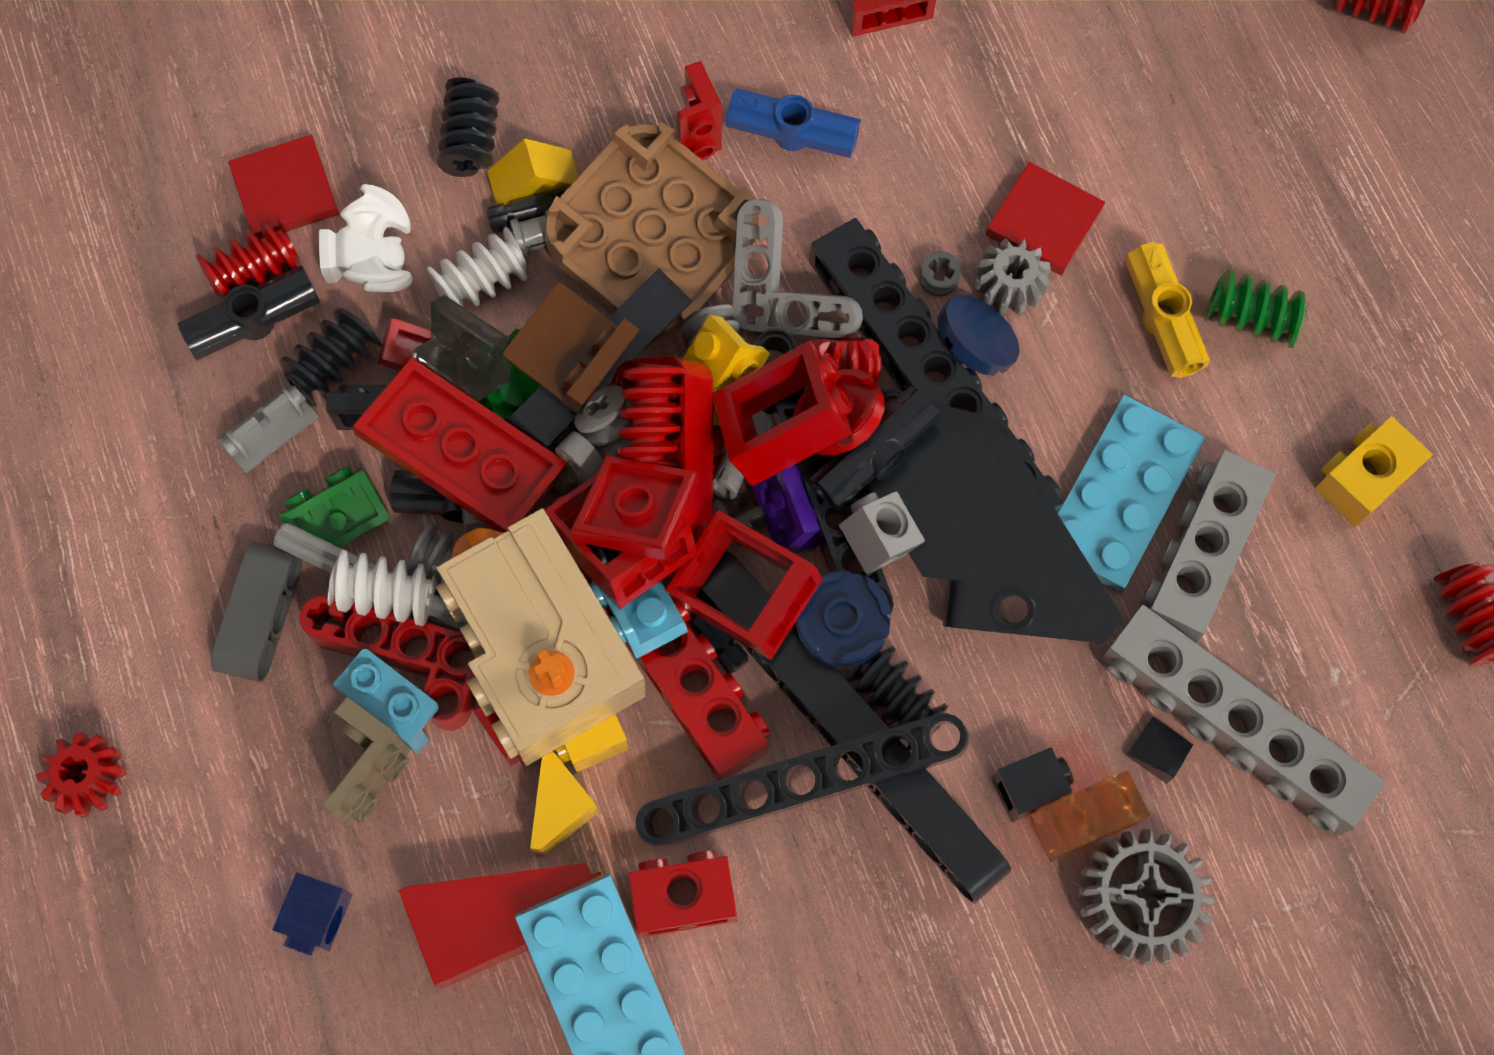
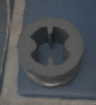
(944, 260)

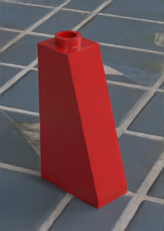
(473, 921)

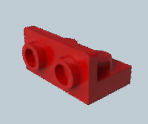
(701, 121)

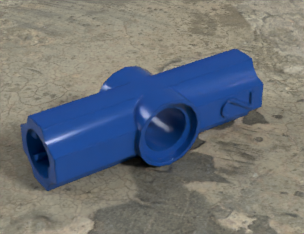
(769, 115)

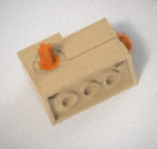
(537, 637)

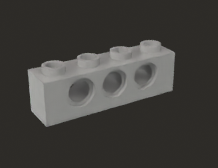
(1244, 489)

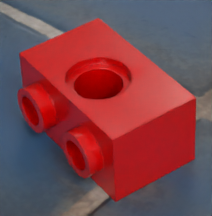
(659, 915)

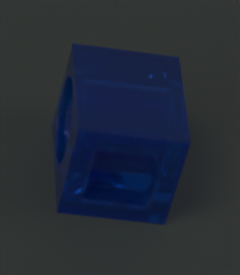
(311, 914)

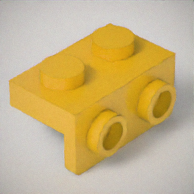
(724, 354)

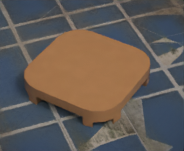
(644, 210)

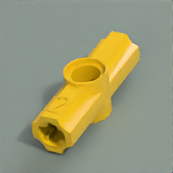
(1175, 332)

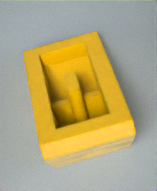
(531, 170)
(560, 806)

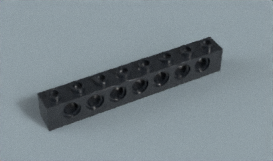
(854, 247)

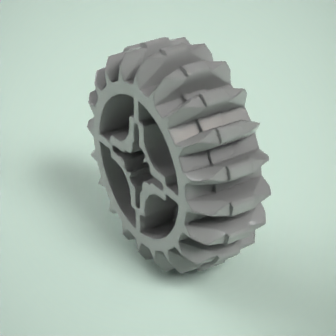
(1148, 876)

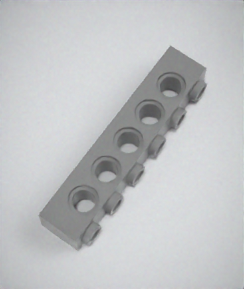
(1349, 783)

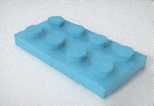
(1127, 488)
(597, 973)

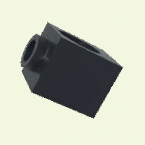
(1033, 783)

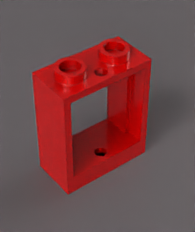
(799, 436)
(628, 573)
(781, 609)

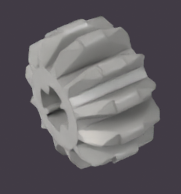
(1015, 262)

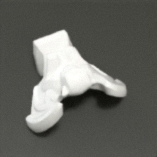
(361, 250)

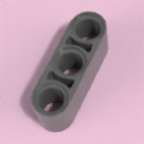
(256, 612)

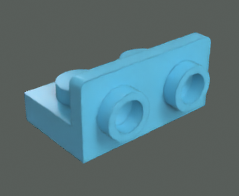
(646, 620)
(388, 698)

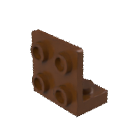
(569, 346)

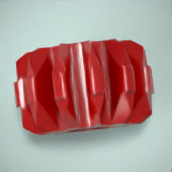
(852, 353)
(64, 768)

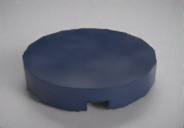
(979, 335)
(845, 620)

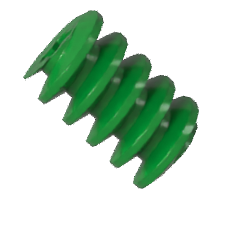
(1258, 306)

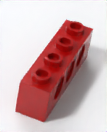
(725, 751)

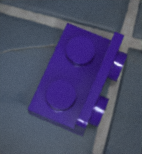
(788, 511)

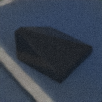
(1160, 750)

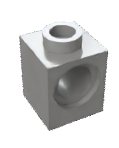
(880, 531)

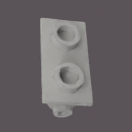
(268, 428)

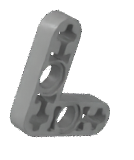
(772, 300)

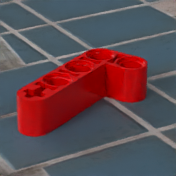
(695, 432)
(391, 649)

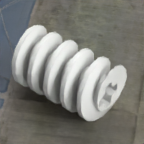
(481, 271)
(381, 588)

